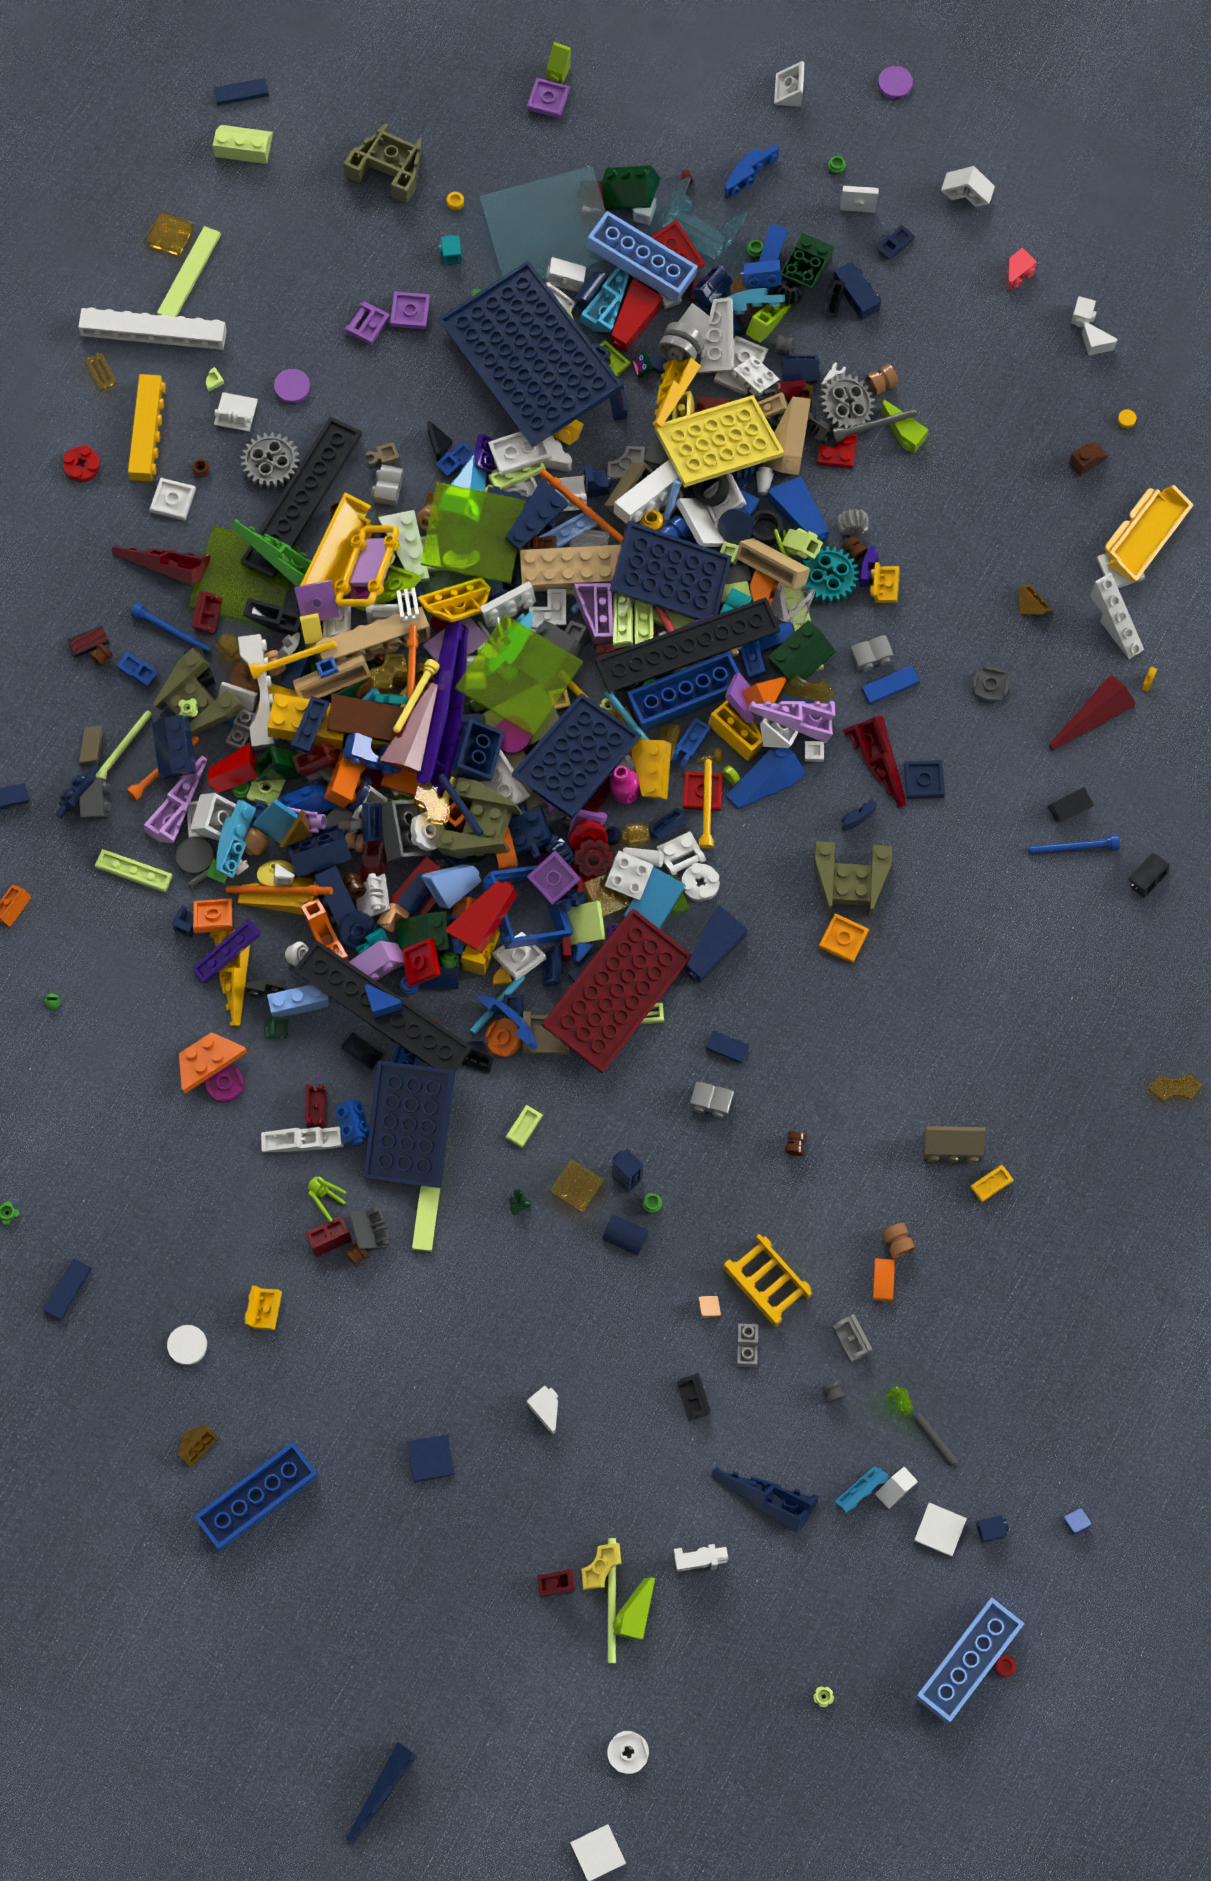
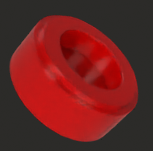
(1005, 1666)

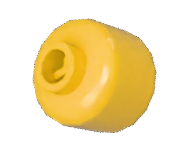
(652, 520)

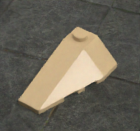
(791, 436)

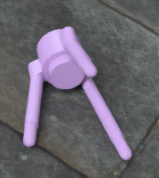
(315, 820)

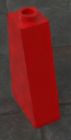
(636, 313)
(483, 917)

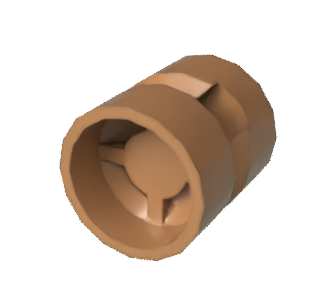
(883, 379)
(898, 1240)

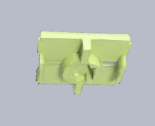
(262, 796)

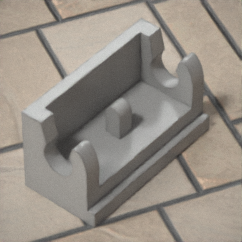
(852, 1338)

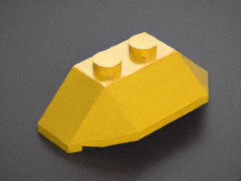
(457, 601)

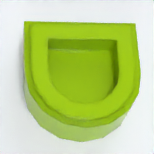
(731, 775)

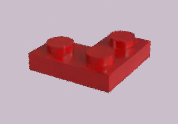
(839, 456)

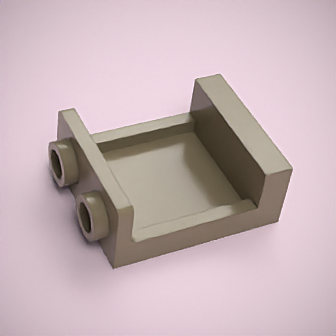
(545, 1040)

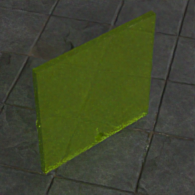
(470, 532)
(234, 581)
(519, 675)

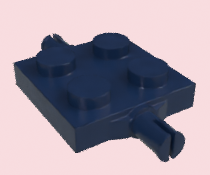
(79, 785)
(529, 831)

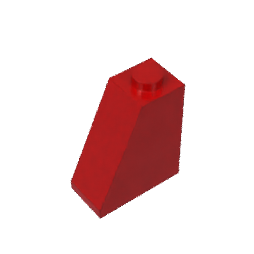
(233, 770)

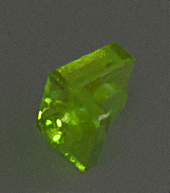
(903, 1402)

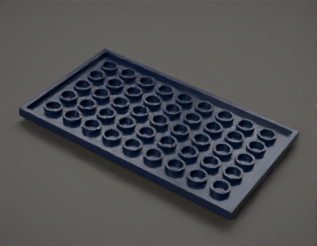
(530, 354)

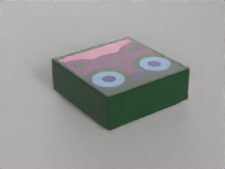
(642, 364)

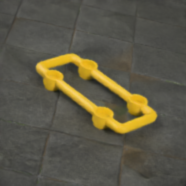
(375, 585)

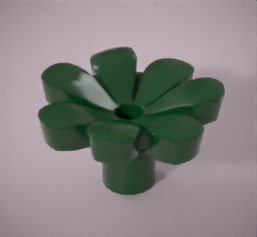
(518, 1202)

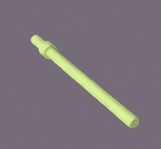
(611, 1610)

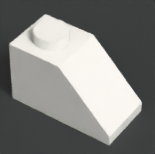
(545, 1407)

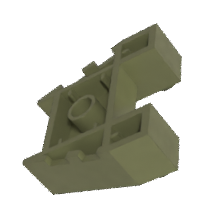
(389, 156)
(184, 685)
(491, 813)
(851, 882)

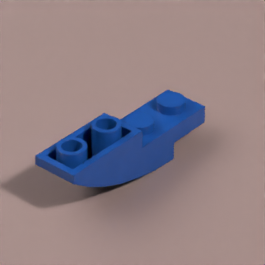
(745, 171)

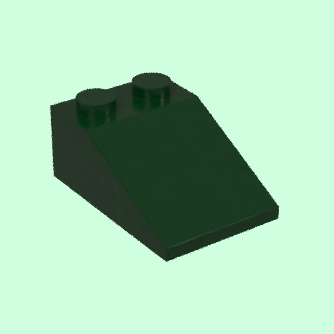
(425, 926)

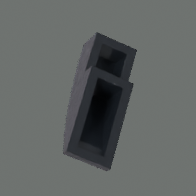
(272, 617)

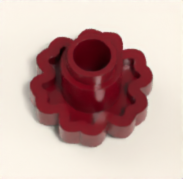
(593, 857)

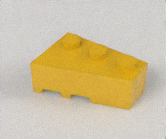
(733, 729)
(652, 767)

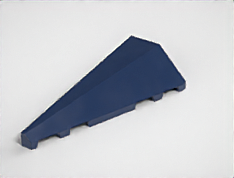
(783, 1505)
(395, 1768)

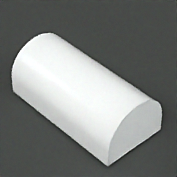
(651, 856)

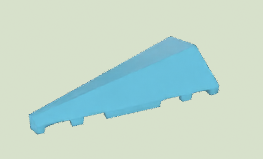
(603, 309)

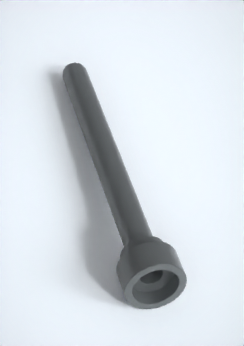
(841, 433)

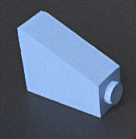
(451, 883)

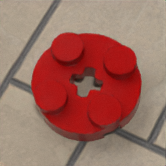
(78, 454)
(585, 829)

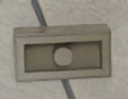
(91, 745)

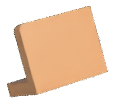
(388, 918)

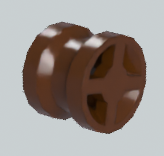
(100, 655)
(356, 1255)

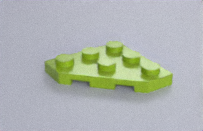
(395, 580)

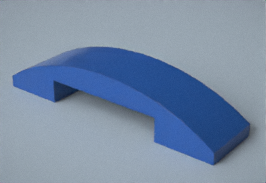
(523, 1032)

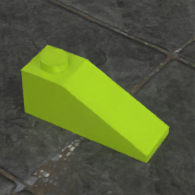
(765, 321)
(908, 431)
(633, 1615)

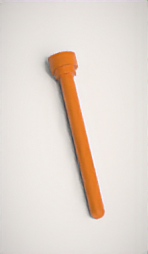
(136, 790)

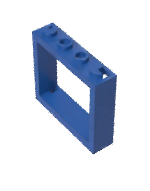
(560, 918)

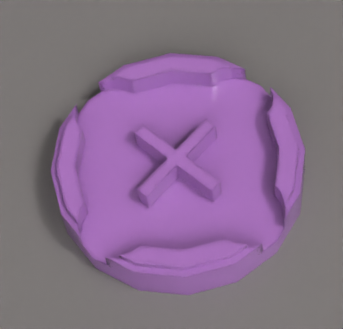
(895, 82)
(292, 386)

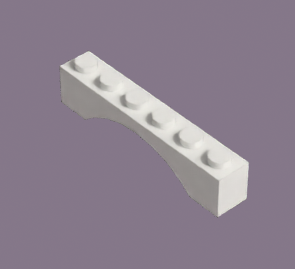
(252, 651)

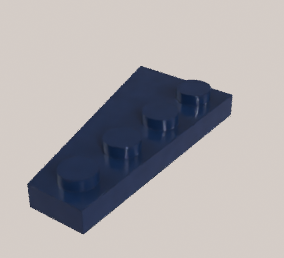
(536, 515)

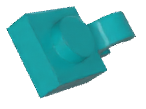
(378, 935)

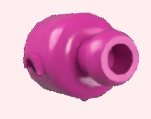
(624, 785)

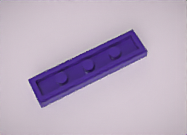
(226, 951)

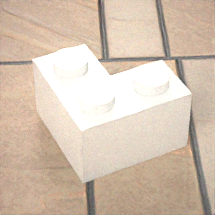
(968, 184)

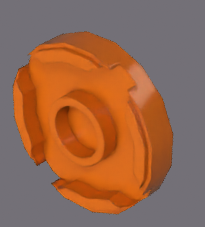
(502, 1037)

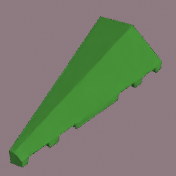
(279, 554)

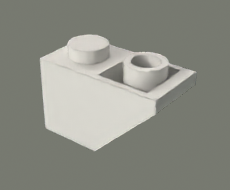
(560, 460)

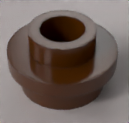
(198, 464)

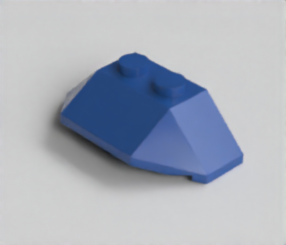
(308, 798)

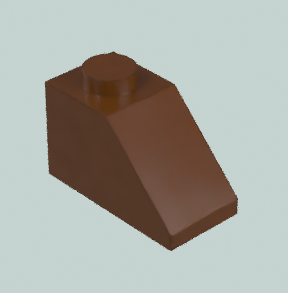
(1087, 458)

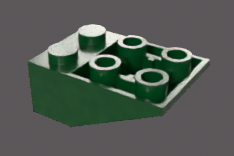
(807, 261)

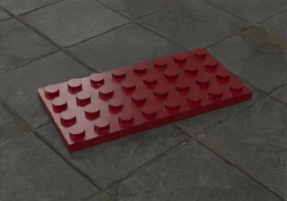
(616, 990)

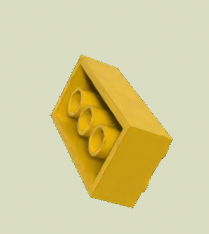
(286, 718)

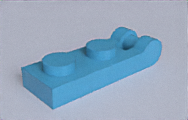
(861, 1489)

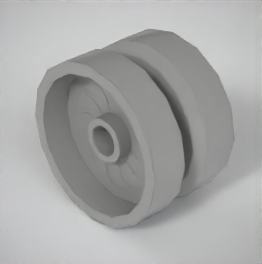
(680, 342)

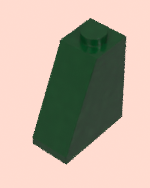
(276, 765)

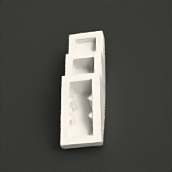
(301, 1139)

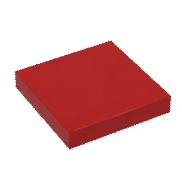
(694, 791)
(421, 962)

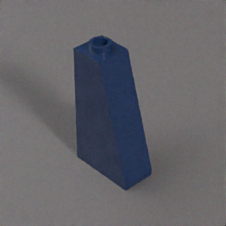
(717, 941)

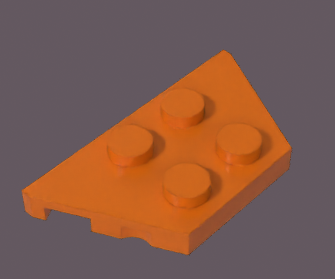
(206, 1059)

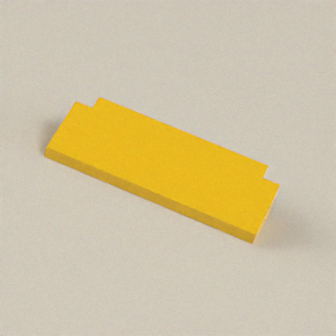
(1150, 527)
(335, 547)

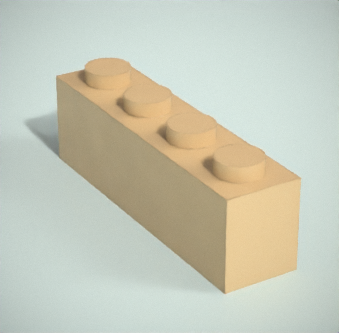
(772, 563)
(350, 671)

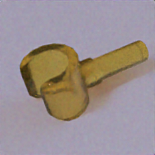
(716, 756)

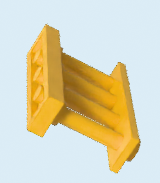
(760, 1298)

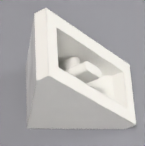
(1097, 340)
(896, 1487)

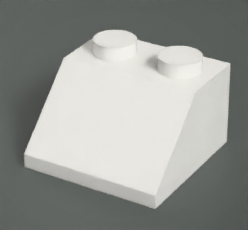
(211, 815)

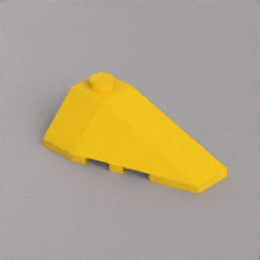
(280, 902)

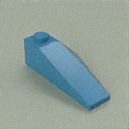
(471, 476)

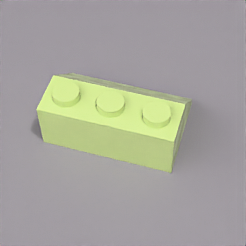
(242, 144)

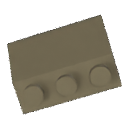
(628, 481)
(953, 1143)

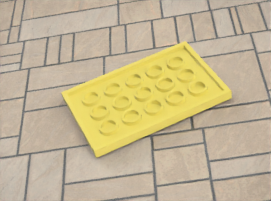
(719, 441)

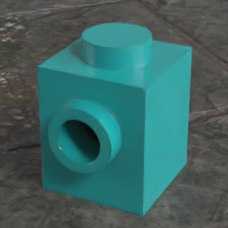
(450, 249)

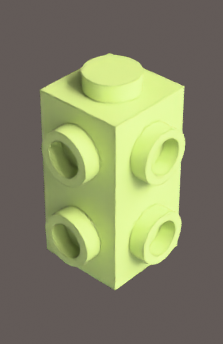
(802, 543)

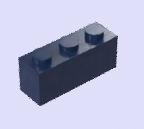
(858, 290)
(339, 902)
(627, 1170)

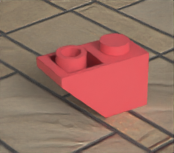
(1020, 267)

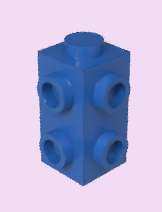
(762, 274)
(352, 1122)

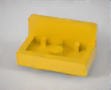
(885, 583)
(263, 1308)

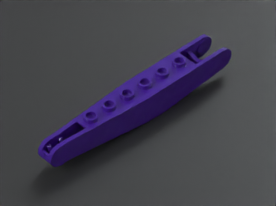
(447, 709)

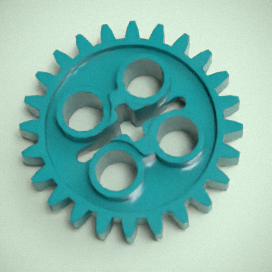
(836, 562)

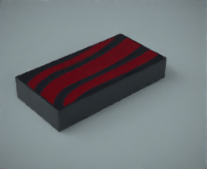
(88, 641)

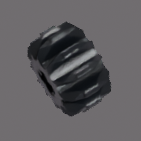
(792, 291)

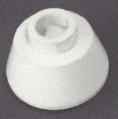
(295, 953)

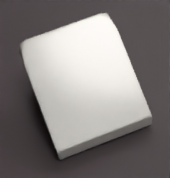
(282, 876)

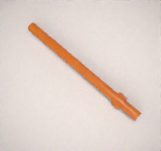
(555, 483)
(412, 645)
(312, 890)

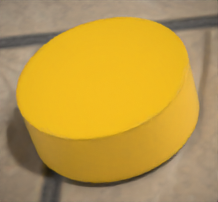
(455, 201)
(1126, 419)

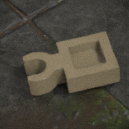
(385, 454)

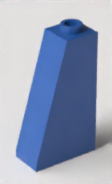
(798, 507)

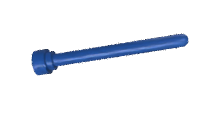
(140, 612)
(1110, 842)

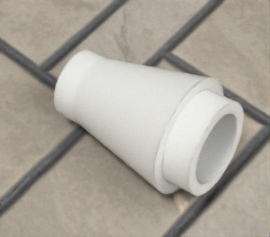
(764, 478)

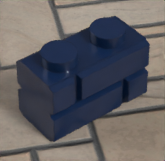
(712, 286)

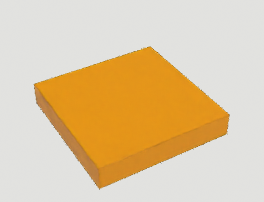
(843, 938)

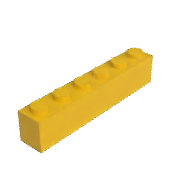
(145, 428)

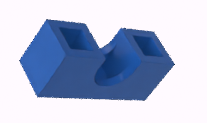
(359, 751)

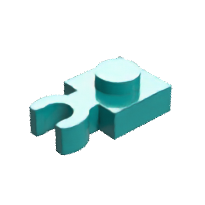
(393, 699)

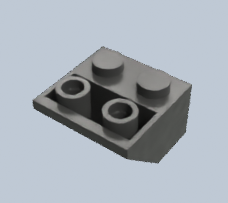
(94, 800)

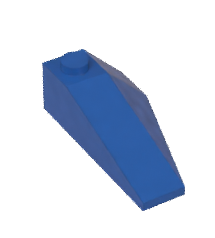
(772, 773)

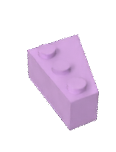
(596, 608)
(379, 959)

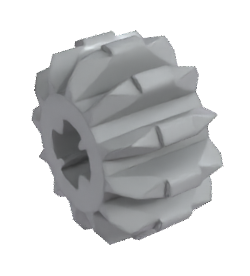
(853, 522)

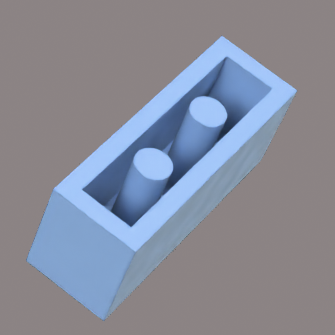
(296, 1001)

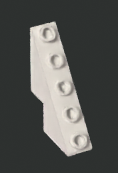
(1116, 616)

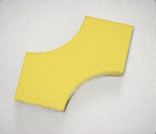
(606, 1558)

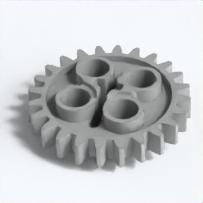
(846, 401)
(278, 474)

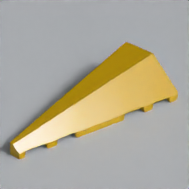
(675, 382)
(233, 978)

